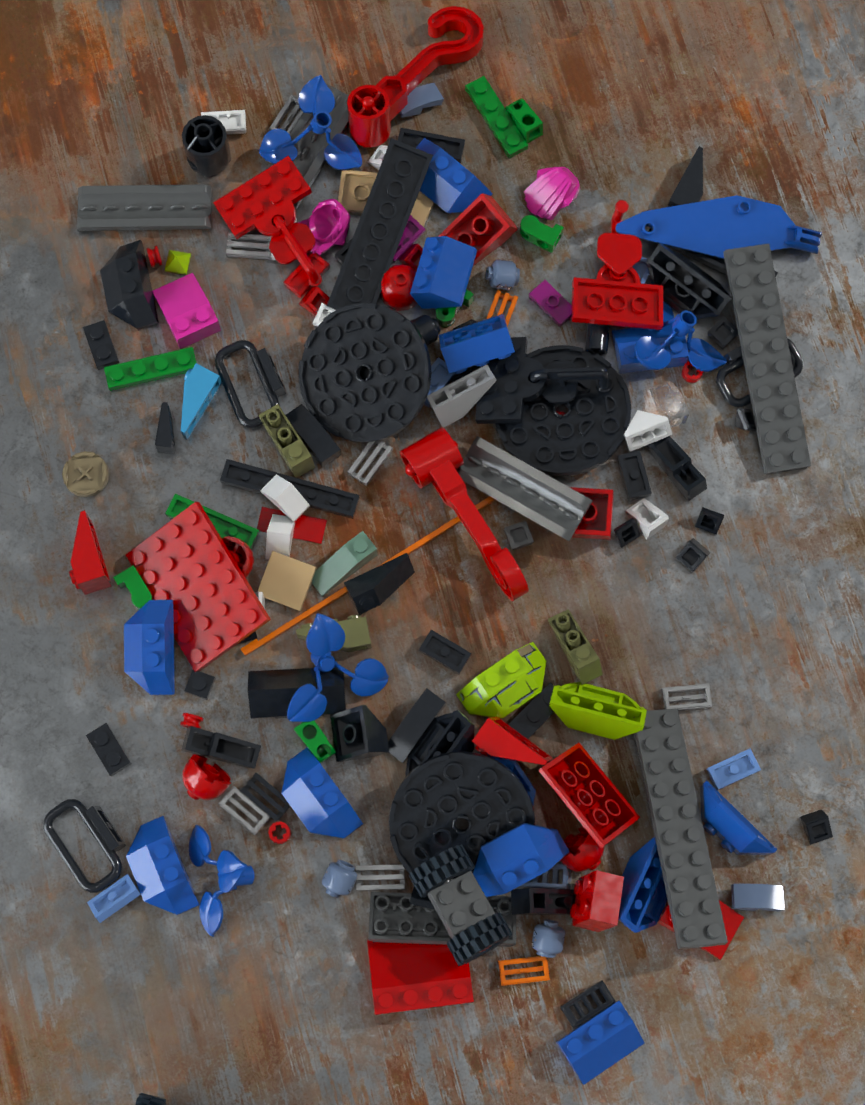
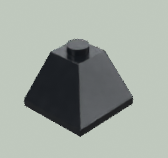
(358, 734)

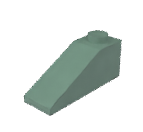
(344, 563)

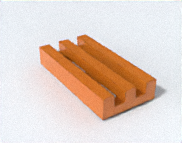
(506, 297)
(502, 972)

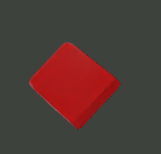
(412, 256)
(313, 300)

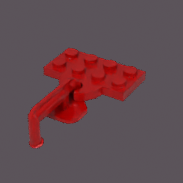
(268, 202)
(617, 293)

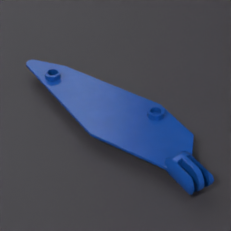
(721, 225)

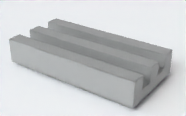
(292, 99)
(260, 239)
(358, 476)
(666, 699)
(260, 823)
(401, 877)

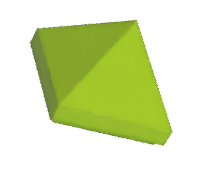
(177, 262)

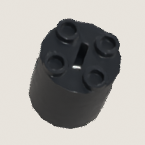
(206, 145)

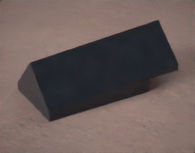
(273, 689)

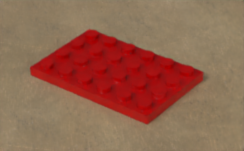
(208, 590)

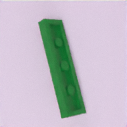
(496, 117)
(150, 368)
(223, 524)

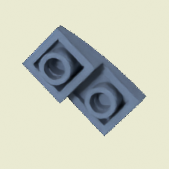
(420, 98)
(757, 896)

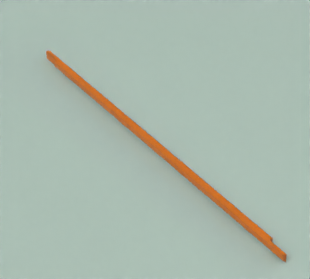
(255, 644)

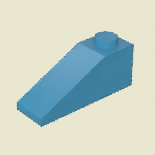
(199, 390)

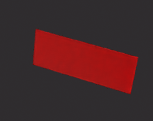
(305, 527)

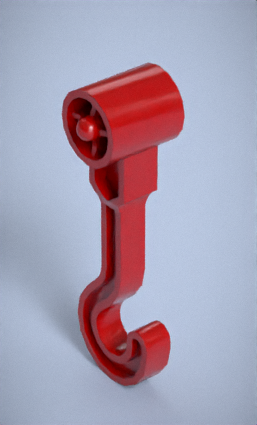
(375, 106)
(435, 462)

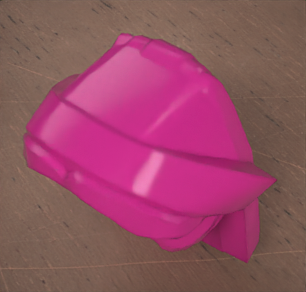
(551, 191)
(328, 224)

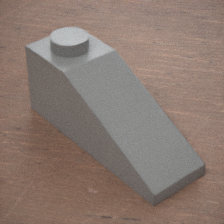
(460, 396)

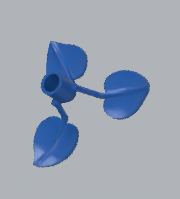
(319, 100)
(701, 354)
(323, 638)
(231, 874)

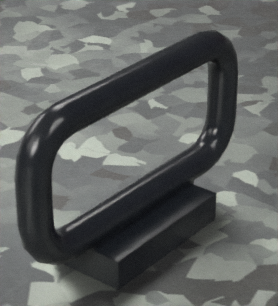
(735, 361)
(266, 371)
(103, 833)

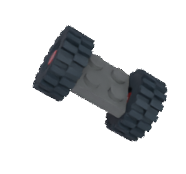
(460, 904)

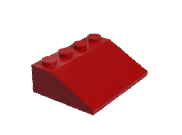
(589, 794)
(416, 977)

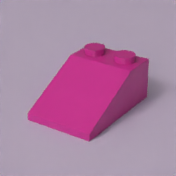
(187, 310)

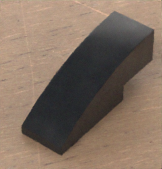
(313, 435)
(678, 467)
(415, 725)
(221, 747)

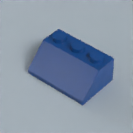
(443, 273)
(476, 344)
(624, 346)
(600, 1042)

